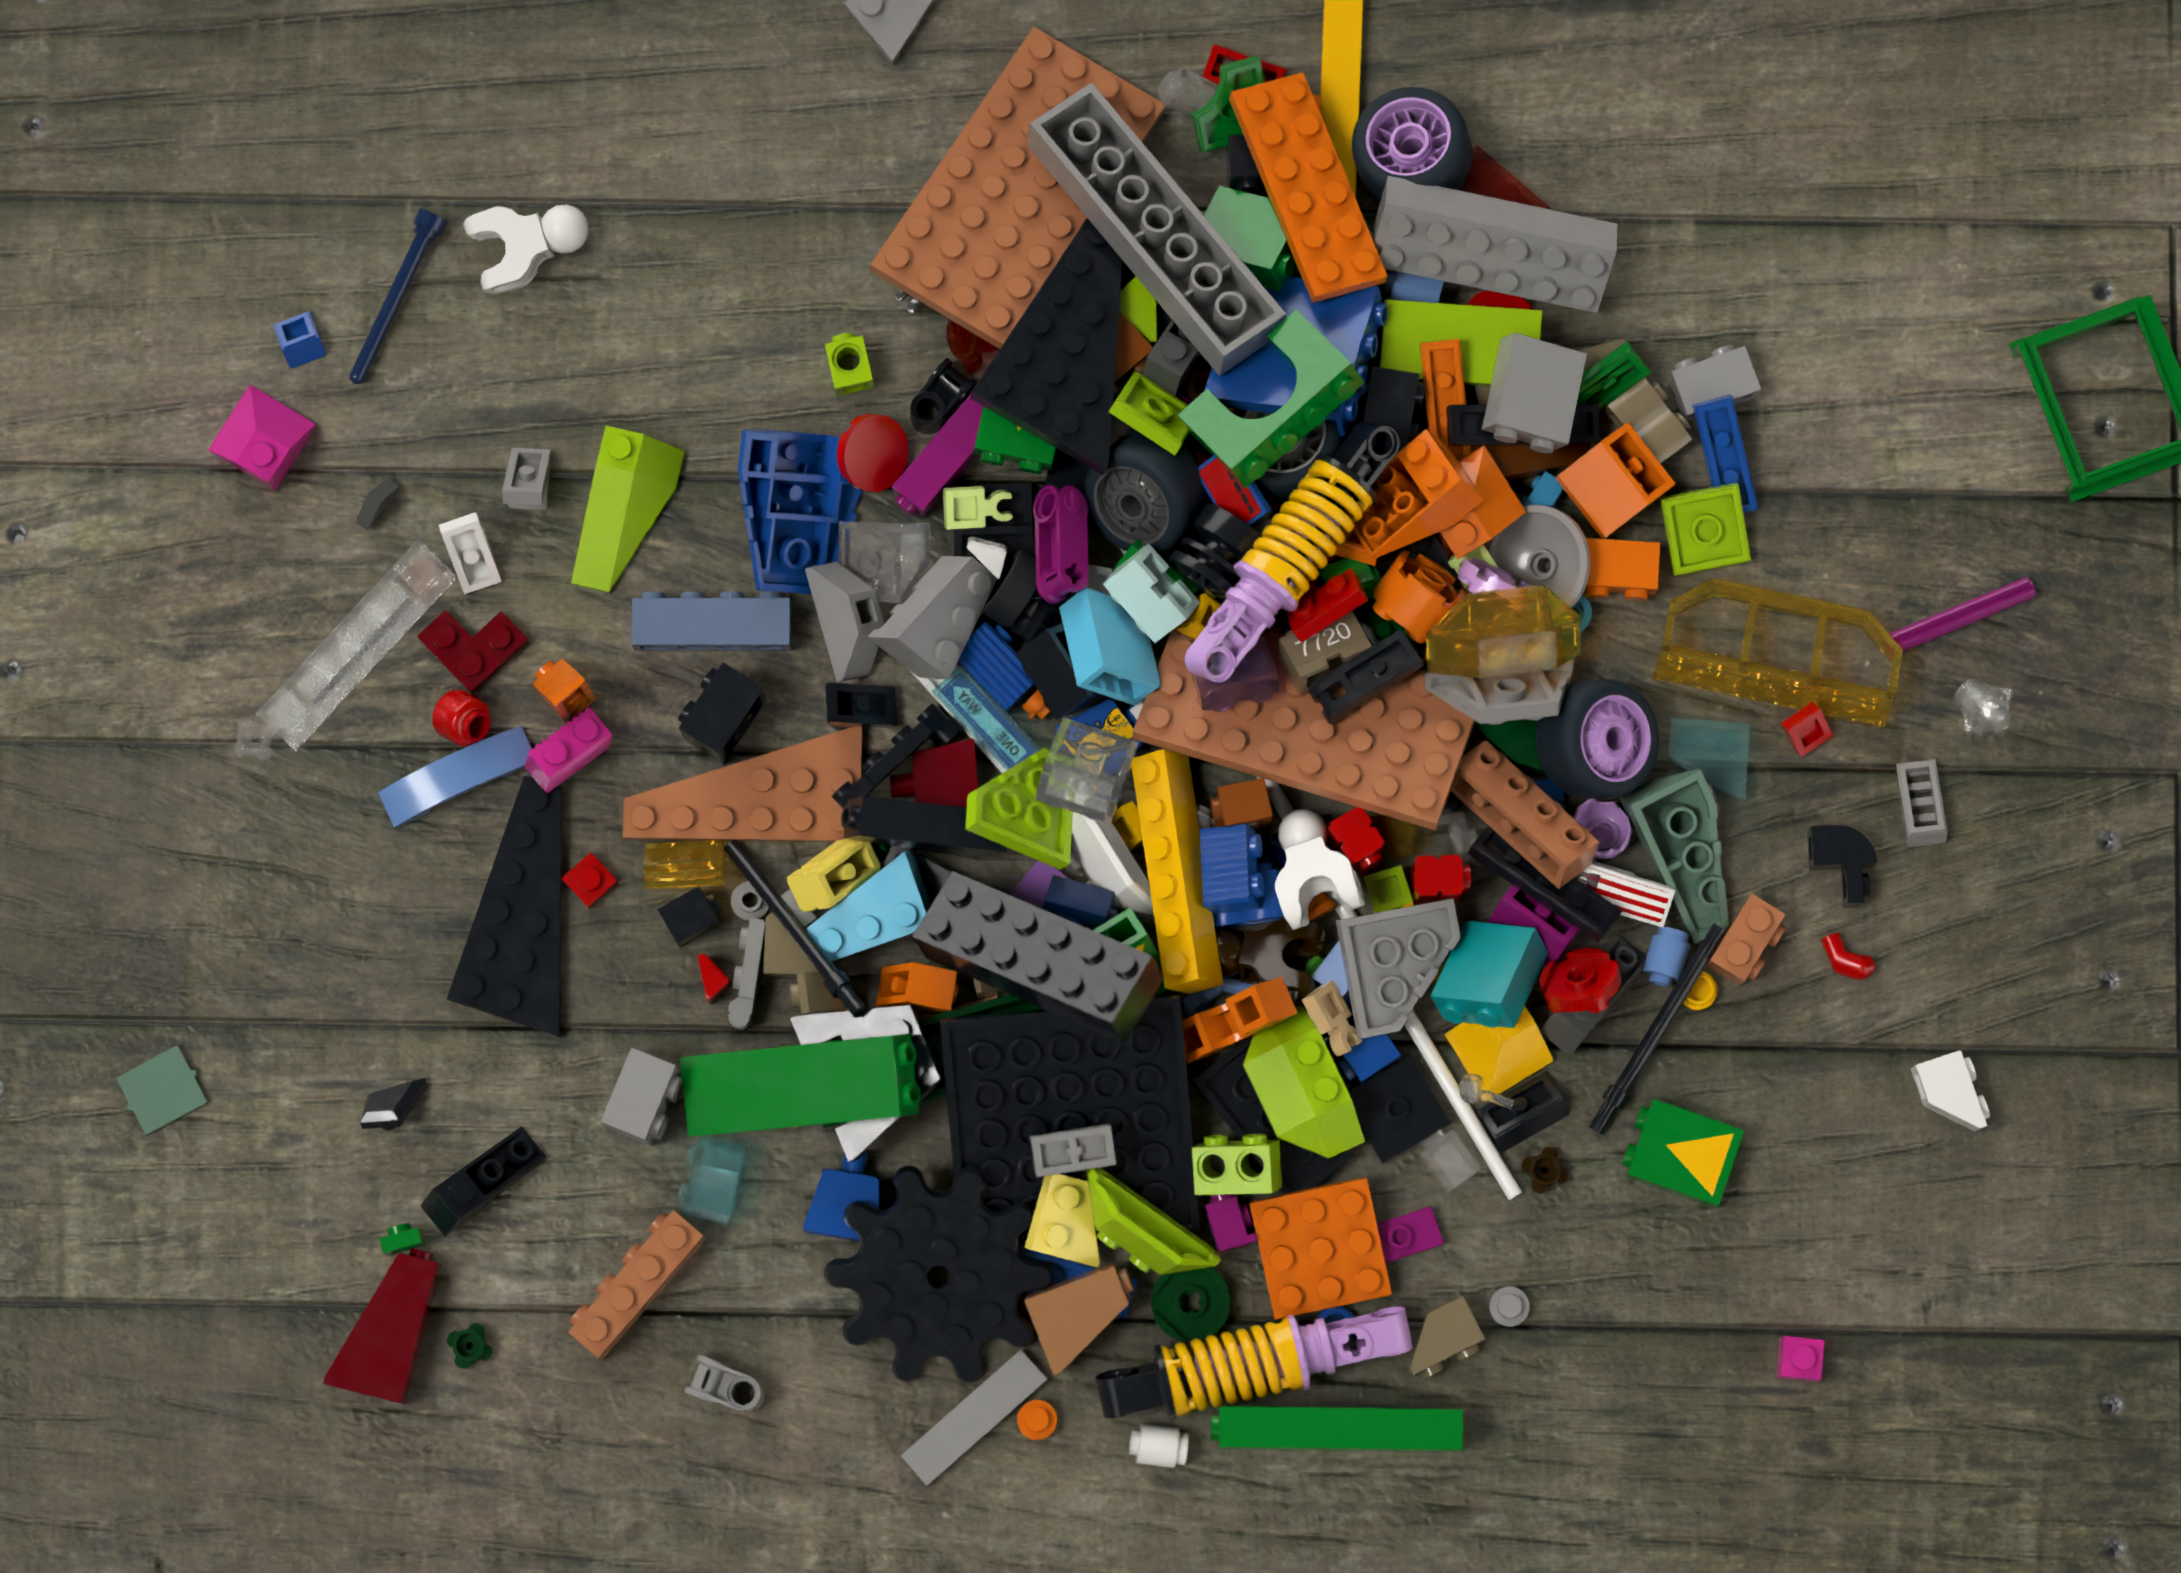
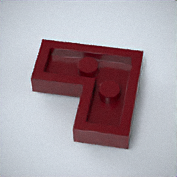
(476, 657)

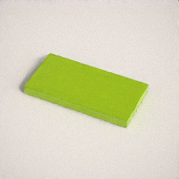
(1475, 326)

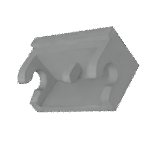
(1073, 1150)

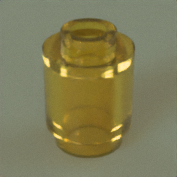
(1399, 836)

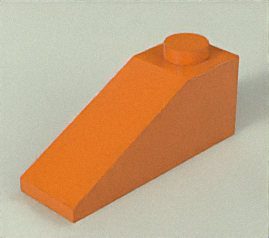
(563, 689)

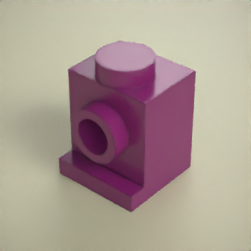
(1229, 1223)

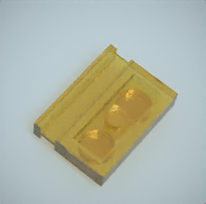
(684, 864)

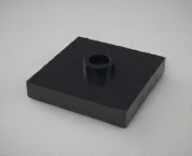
(1397, 1109)

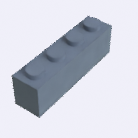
(711, 623)

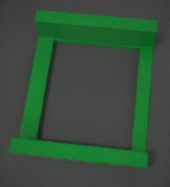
(2169, 372)

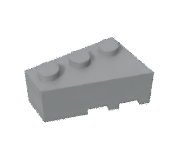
(937, 618)

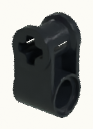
(945, 392)

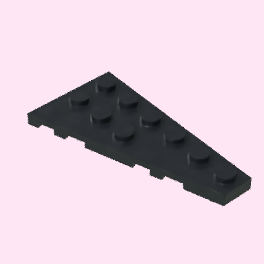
(516, 935)

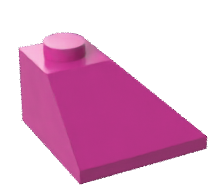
(262, 437)

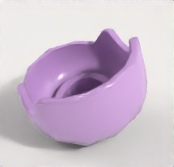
(1607, 824)

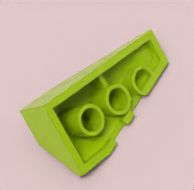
(626, 495)

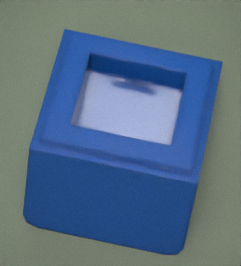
(299, 340)

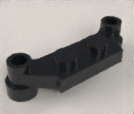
(932, 726)

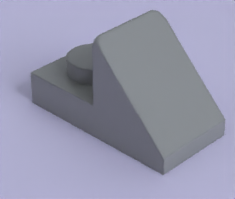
(527, 479)

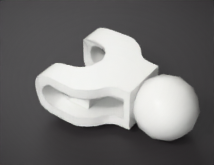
(527, 241)
(1311, 868)

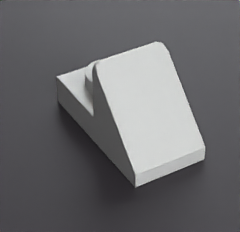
(470, 553)

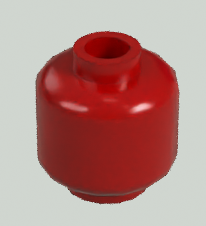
(461, 718)

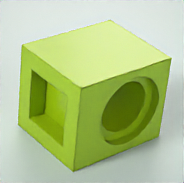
(853, 380)

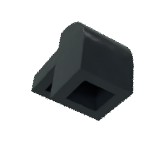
(1845, 850)

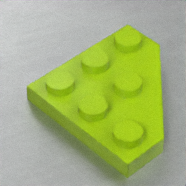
(1010, 815)

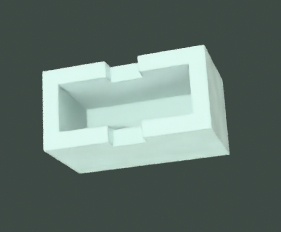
(1150, 593)

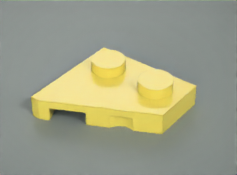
(1064, 1221)

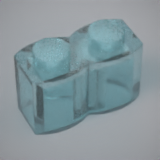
(713, 1180)

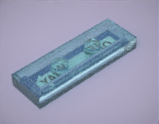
(985, 719)

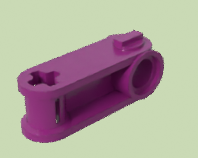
(1060, 542)

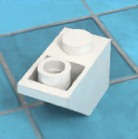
(1948, 1090)

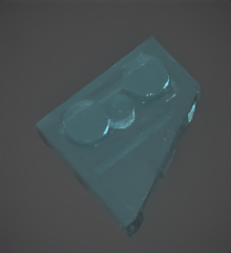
(1715, 749)

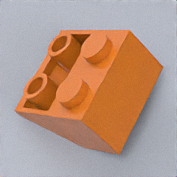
(1615, 480)

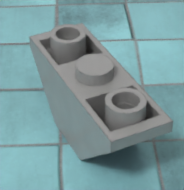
(847, 616)

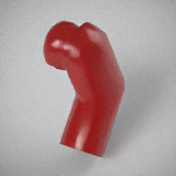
(1845, 962)

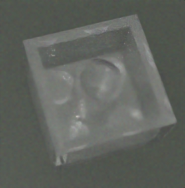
(1086, 770)

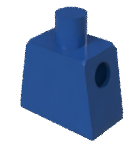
(835, 1192)

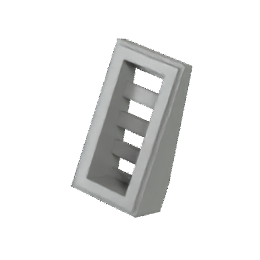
(1927, 834)

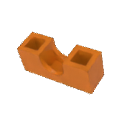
(1237, 1019)

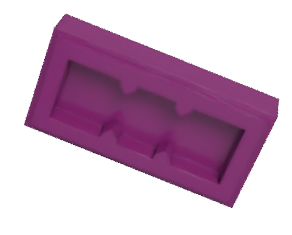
(1409, 1234)

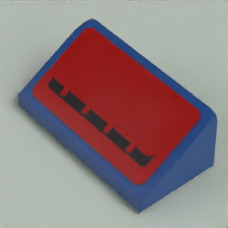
(1231, 496)

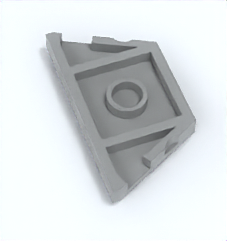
(1504, 696)

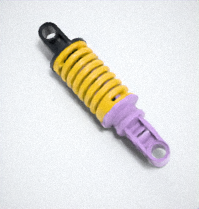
(1293, 548)
(1276, 1356)

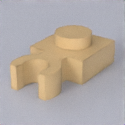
(1330, 1015)

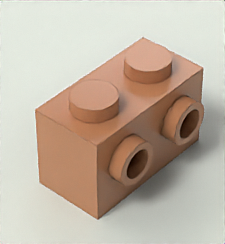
(1746, 939)

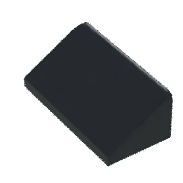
(1534, 1109)

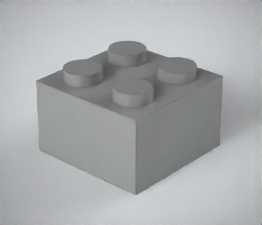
(642, 1097)

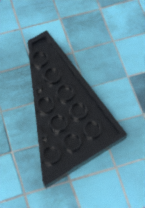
(1061, 355)

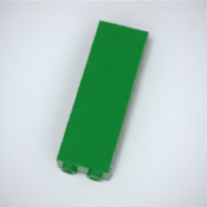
(800, 1085)
(1337, 1429)

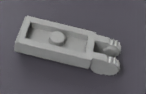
(747, 977)

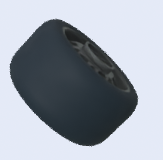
(1145, 494)

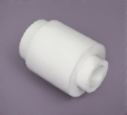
(1159, 1445)

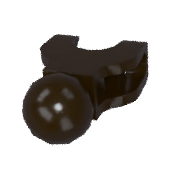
(1266, 952)

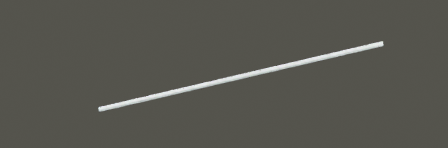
(1425, 1045)

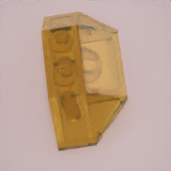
(1504, 634)

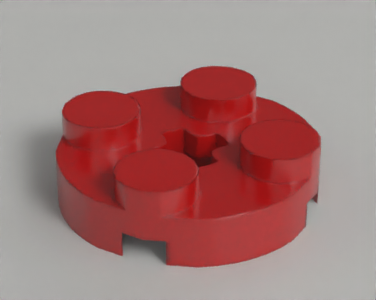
(1566, 991)

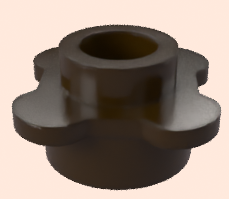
(1547, 1159)

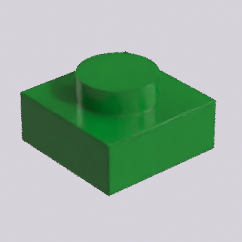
(401, 1239)

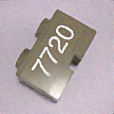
(1322, 652)

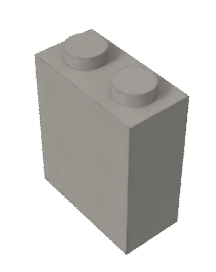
(1534, 393)

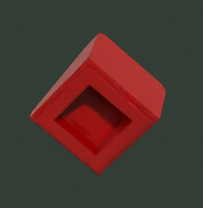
(714, 980)

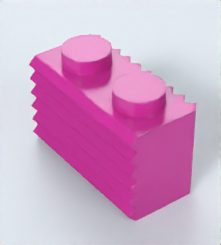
(568, 750)

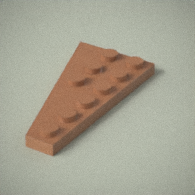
(756, 800)

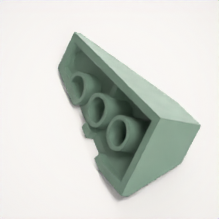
(1680, 836)

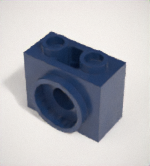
(1079, 902)

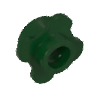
(480, 1349)

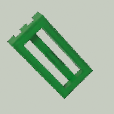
(1605, 372)

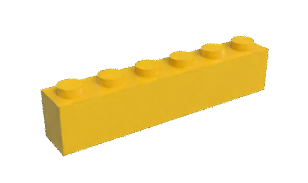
(1174, 871)

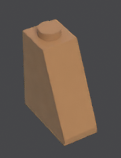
(1077, 1310)

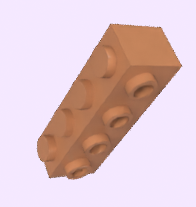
(1523, 814)
(637, 1285)

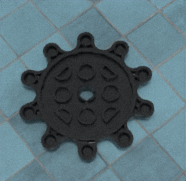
(929, 1231)

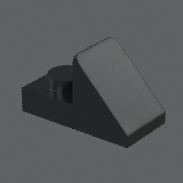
(860, 705)

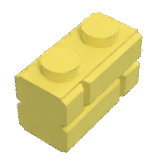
(833, 874)

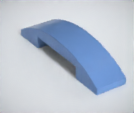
(455, 775)

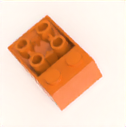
(1417, 496)

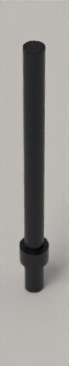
(835, 980)
(1617, 1095)

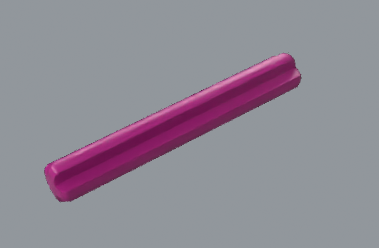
(1964, 614)

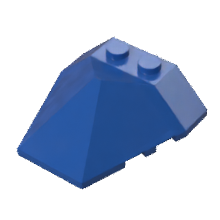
(792, 504)

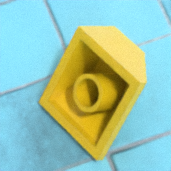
(1500, 1053)

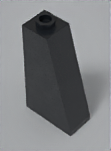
(914, 827)

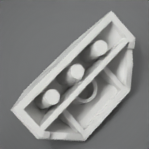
(1109, 865)

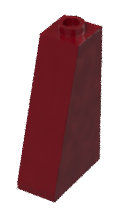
(389, 1333)

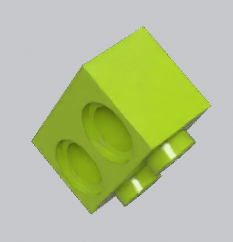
(1238, 1175)

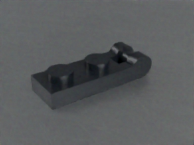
(1366, 676)

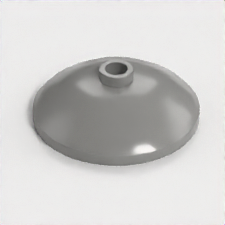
(1541, 536)

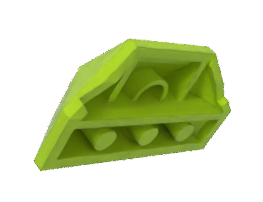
(1302, 1087)
(1144, 1229)

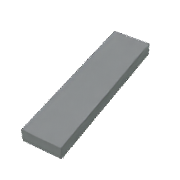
(974, 1417)

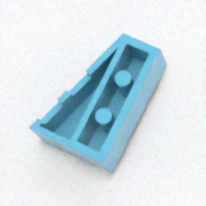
(876, 912)

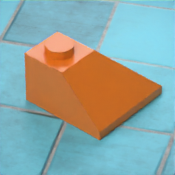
(1493, 514)

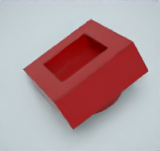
(1806, 729)
(589, 880)

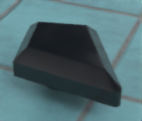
(392, 1105)

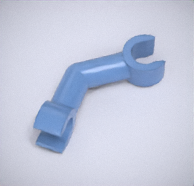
(1200, 1000)

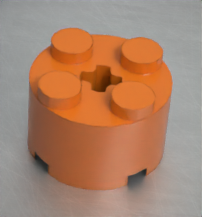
(1415, 594)

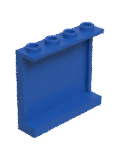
(1267, 380)

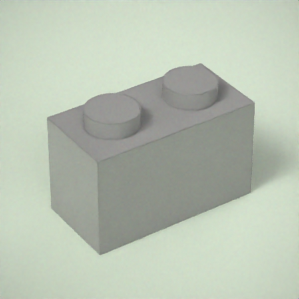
(1723, 374)

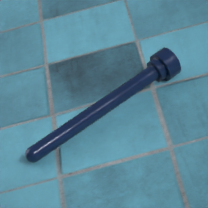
(427, 229)

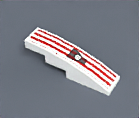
(1634, 895)

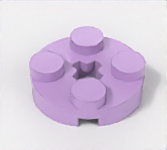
(1484, 576)

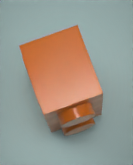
(1623, 568)
(917, 984)

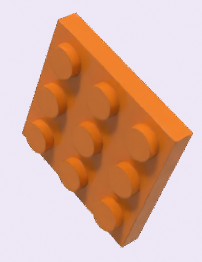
(1320, 1248)

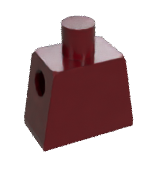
(940, 775)

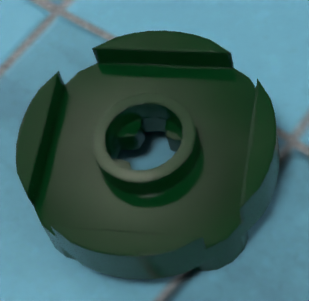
(1187, 1326)

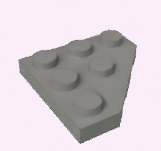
(1393, 961)

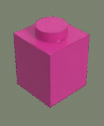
(1800, 1359)

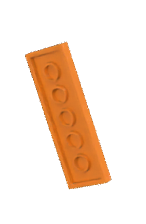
(1308, 187)

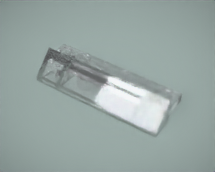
(356, 645)

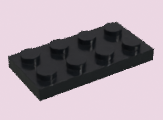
(1235, 1101)

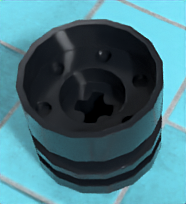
(1213, 560)

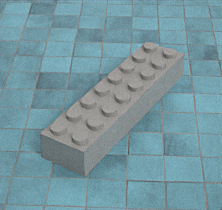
(1155, 228)

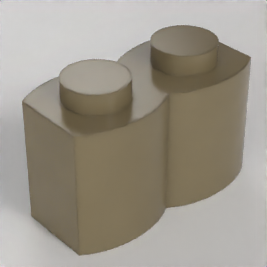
(1651, 419)

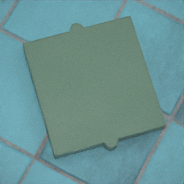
(162, 1090)

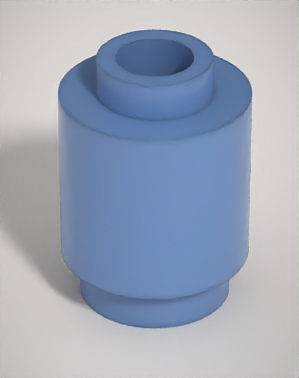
(1667, 956)

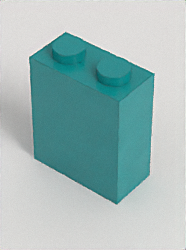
(1489, 974)

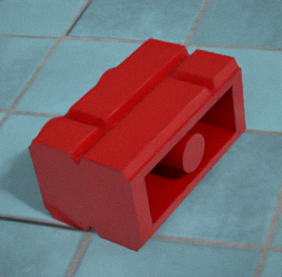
(1356, 840)
(1439, 878)

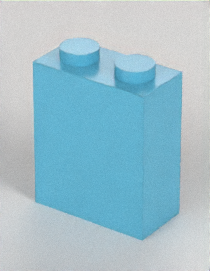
(1108, 648)

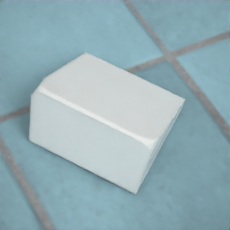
(988, 553)

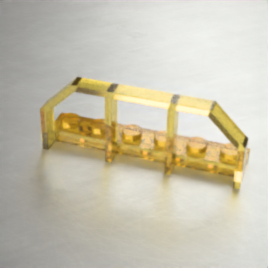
(1775, 684)

